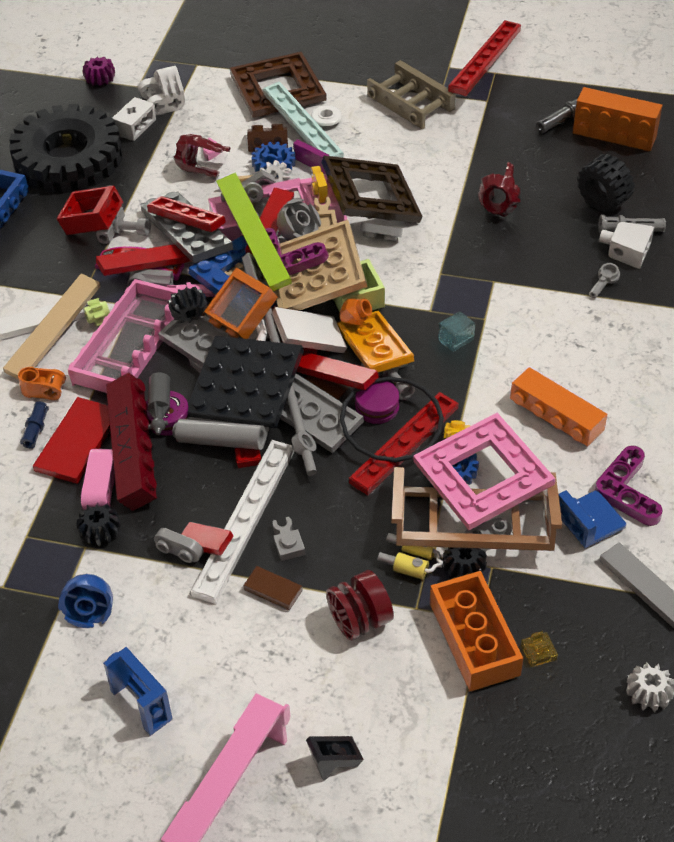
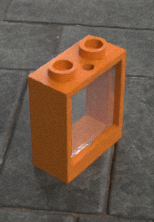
(240, 304)

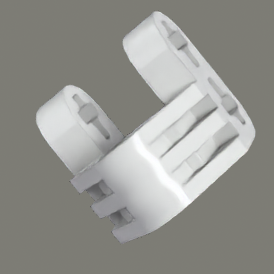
(163, 89)

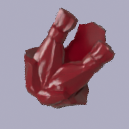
(187, 152)
(505, 183)

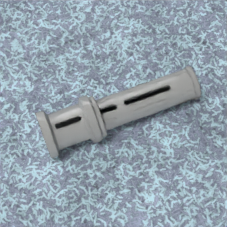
(611, 223)

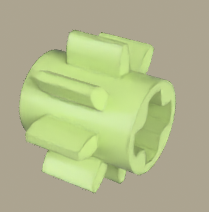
(96, 311)

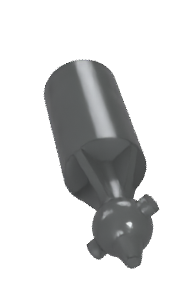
(158, 400)

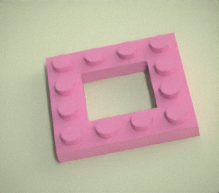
(472, 509)

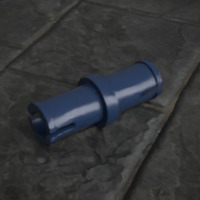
(34, 425)

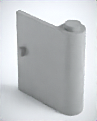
(220, 433)

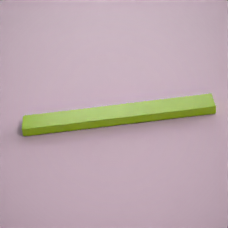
(254, 232)

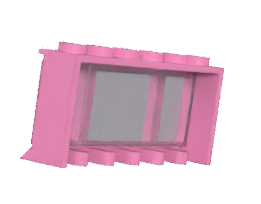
(125, 337)

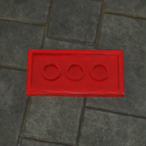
(69, 447)

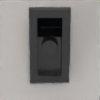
(333, 752)

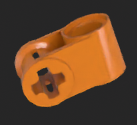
(40, 383)

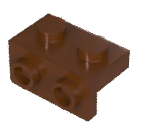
(258, 135)

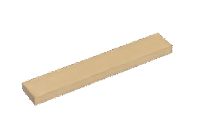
(52, 325)

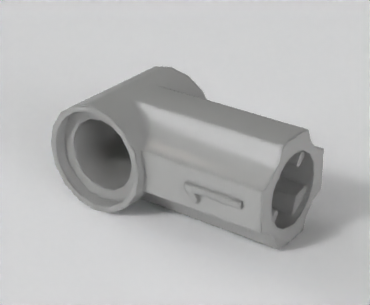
(158, 277)

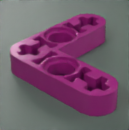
(309, 250)
(619, 484)

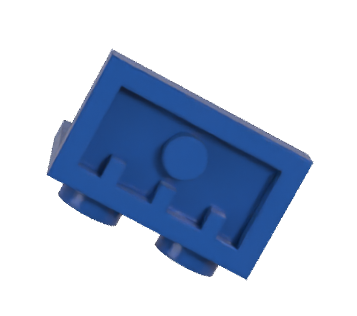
(589, 517)

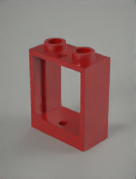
(103, 200)

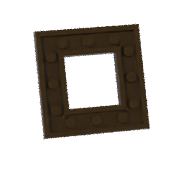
(340, 175)

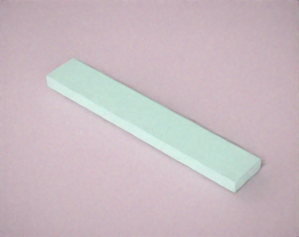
(300, 119)

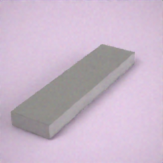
(640, 580)

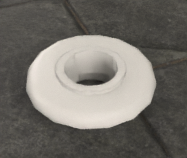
(326, 115)

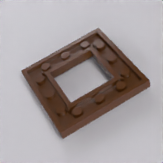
(246, 79)

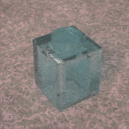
(456, 331)

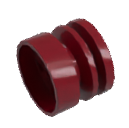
(359, 605)

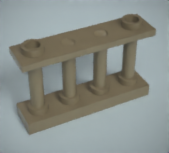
(418, 82)

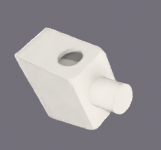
(628, 242)

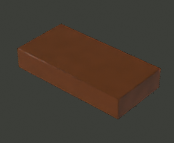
(273, 588)

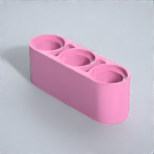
(98, 478)

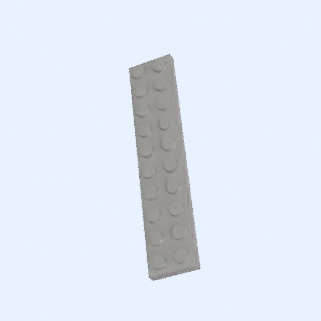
(318, 409)

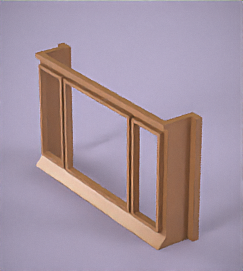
(466, 540)

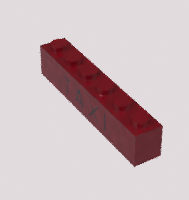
(131, 442)

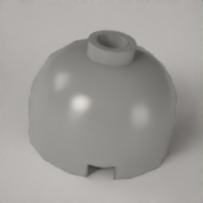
(297, 219)

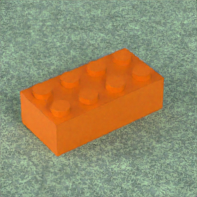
(617, 118)
(475, 631)

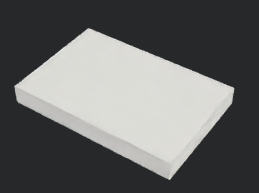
(309, 330)

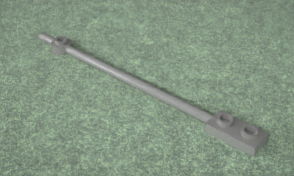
(301, 442)

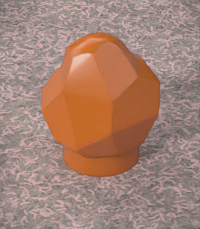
(355, 311)

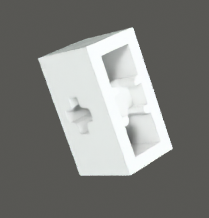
(135, 118)

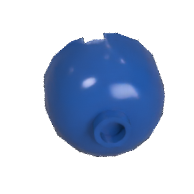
(86, 600)

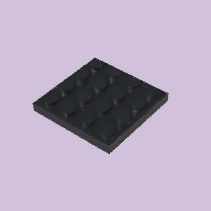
(245, 381)

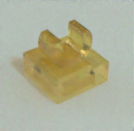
(539, 649)

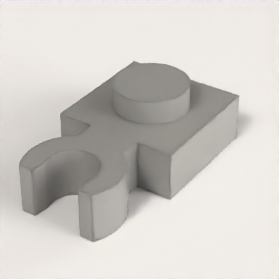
(287, 541)

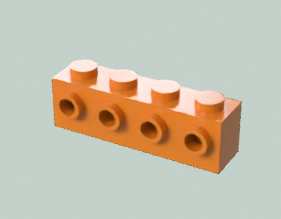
(558, 406)

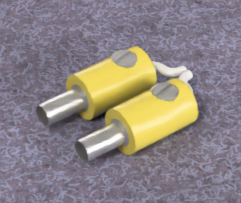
(411, 565)

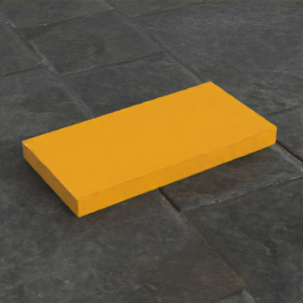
(376, 343)

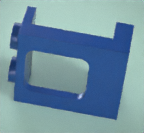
(153, 703)

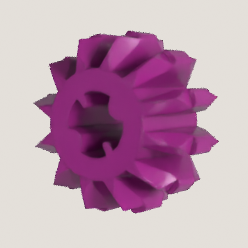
(98, 71)

